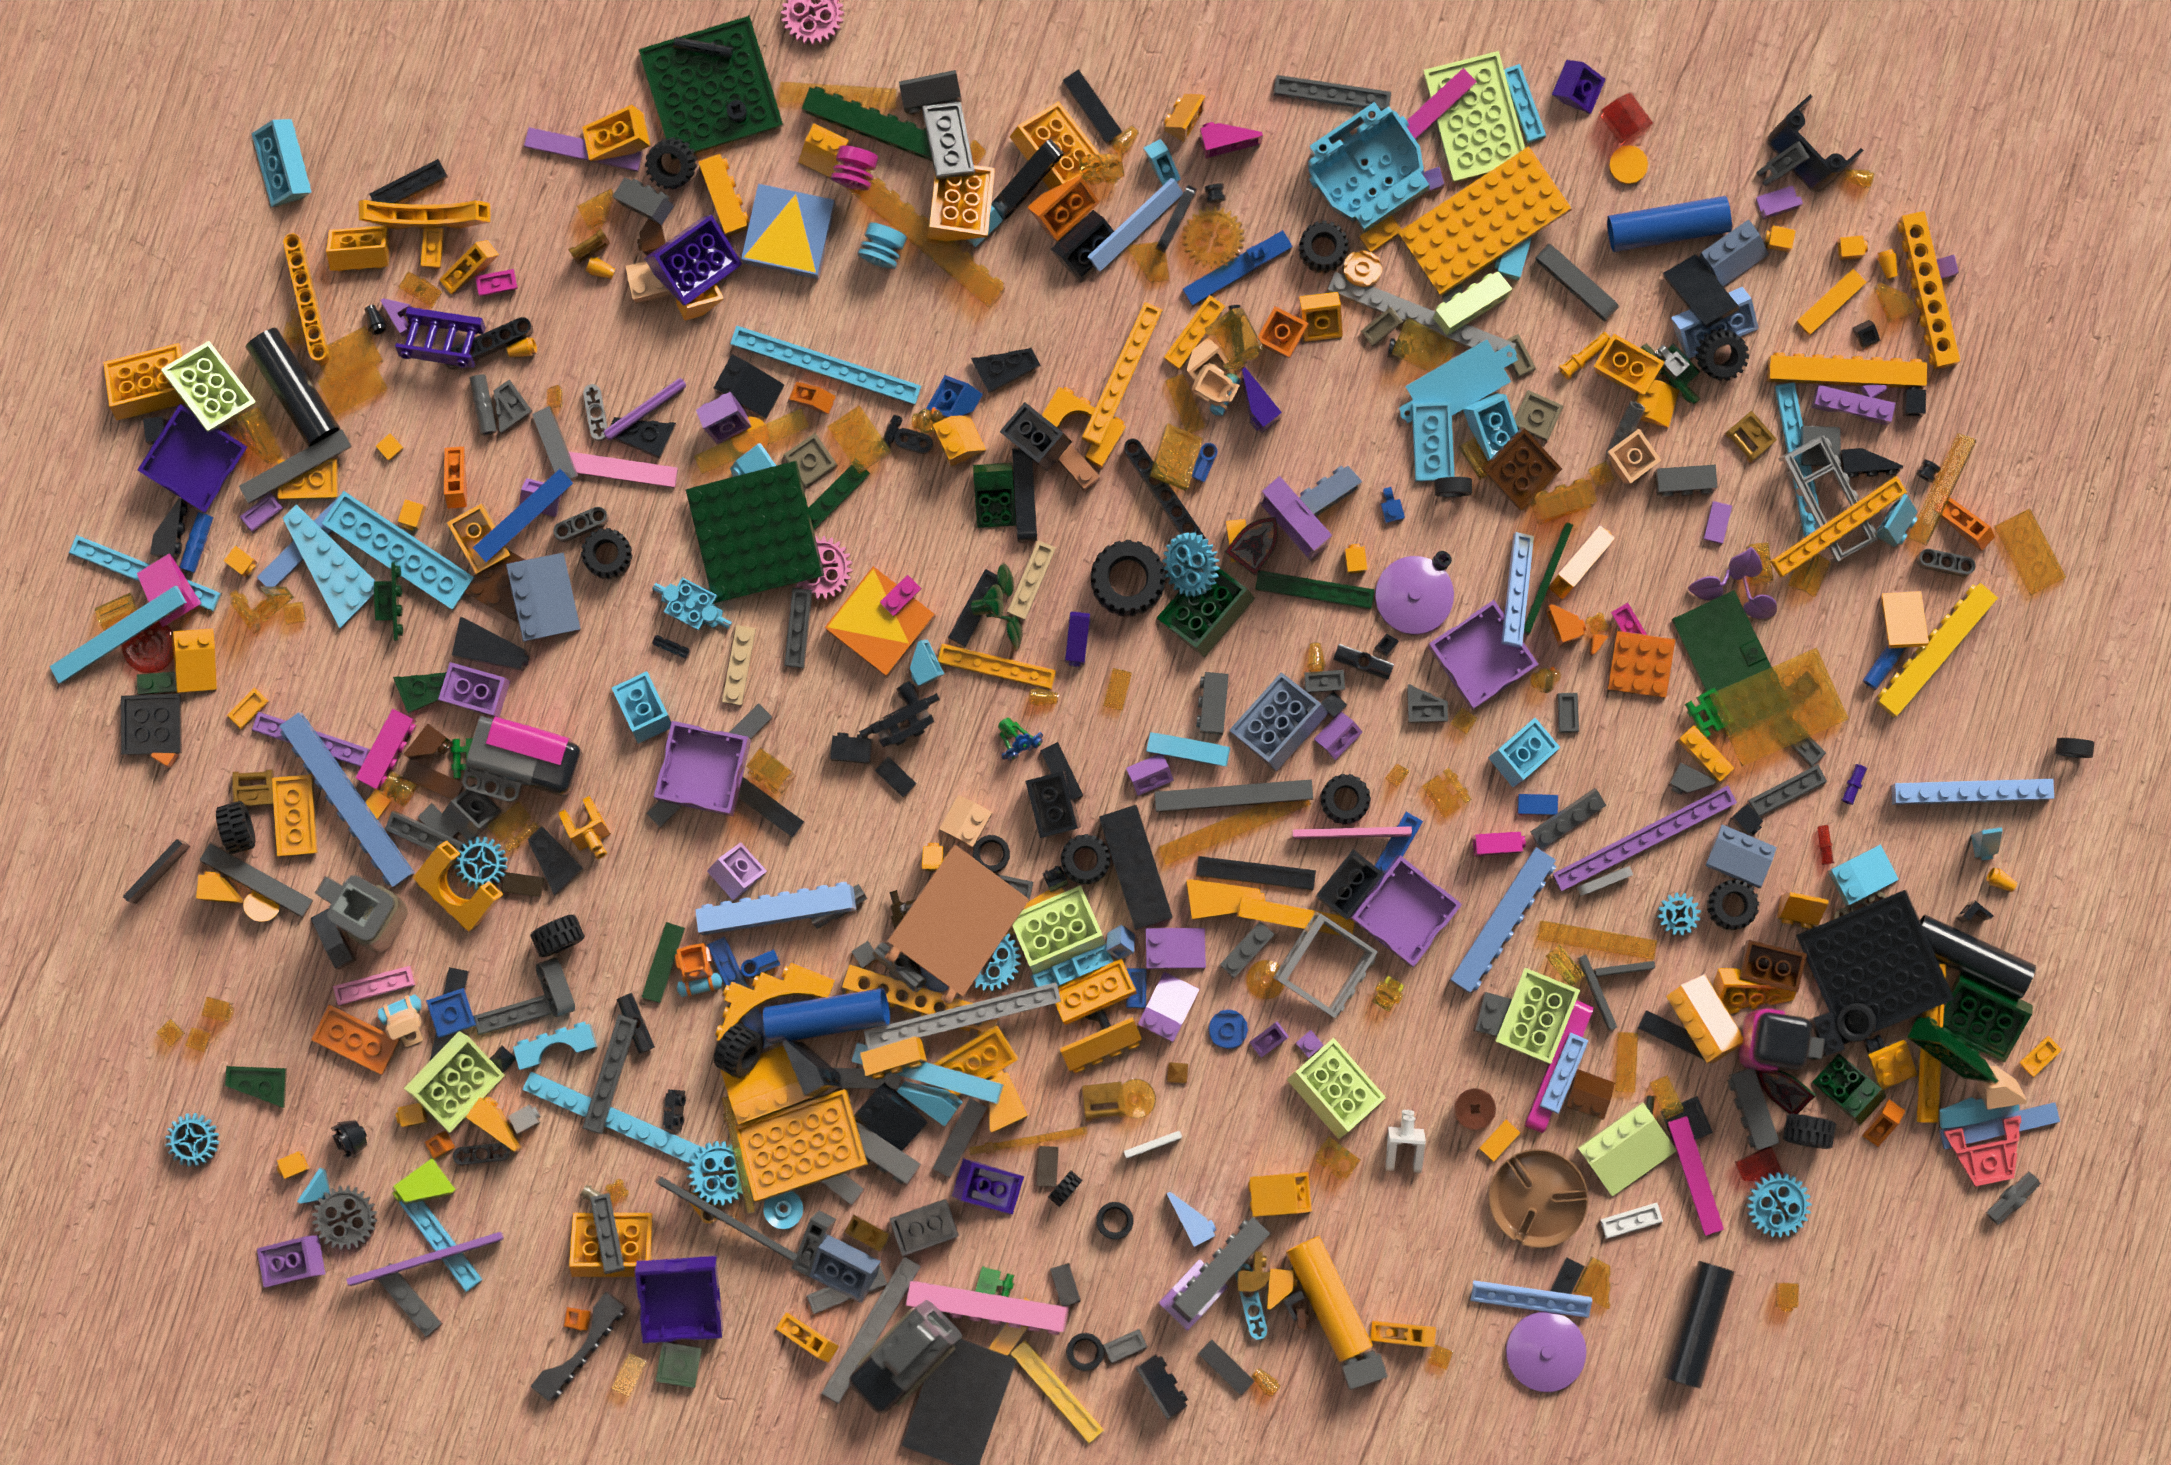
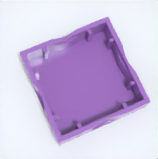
(1295, 518)
(1477, 659)
(702, 768)
(1405, 911)

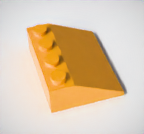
(1058, 126)
(961, 206)
(138, 384)
(765, 1088)
(634, 1238)

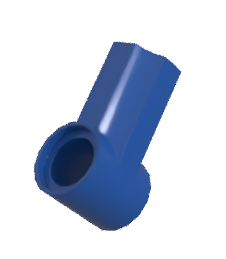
(1203, 463)
(762, 963)

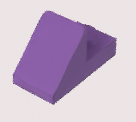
(395, 310)
(1269, 1039)

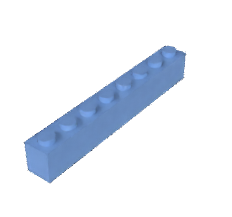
(1502, 920)

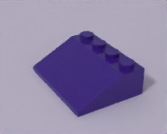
(694, 260)

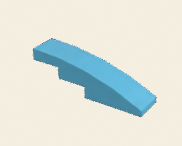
(1188, 749)
(1073, 967)
(1971, 1112)

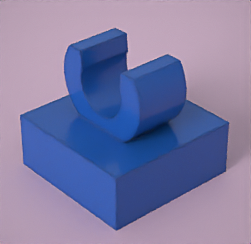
(1259, 254)

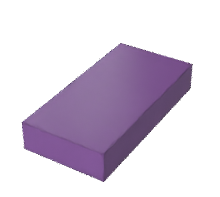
(261, 512)
(1717, 522)

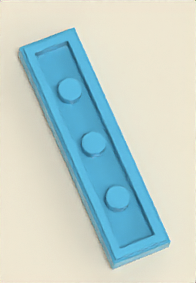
(1524, 104)

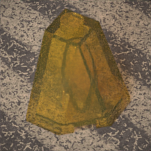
(257, 434)

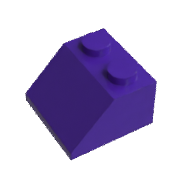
(1578, 86)

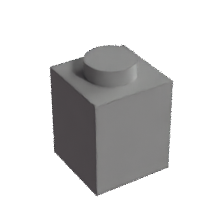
(524, 1118)

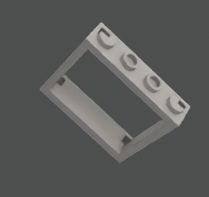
(1300, 947)

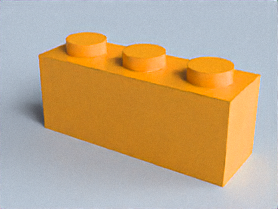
(1705, 754)
(893, 1057)

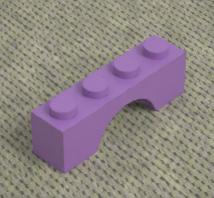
(1870, 408)

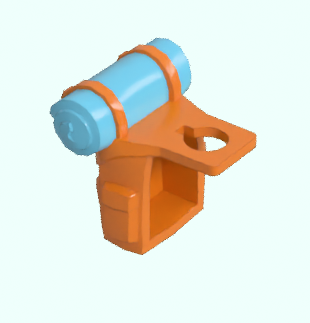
(696, 971)

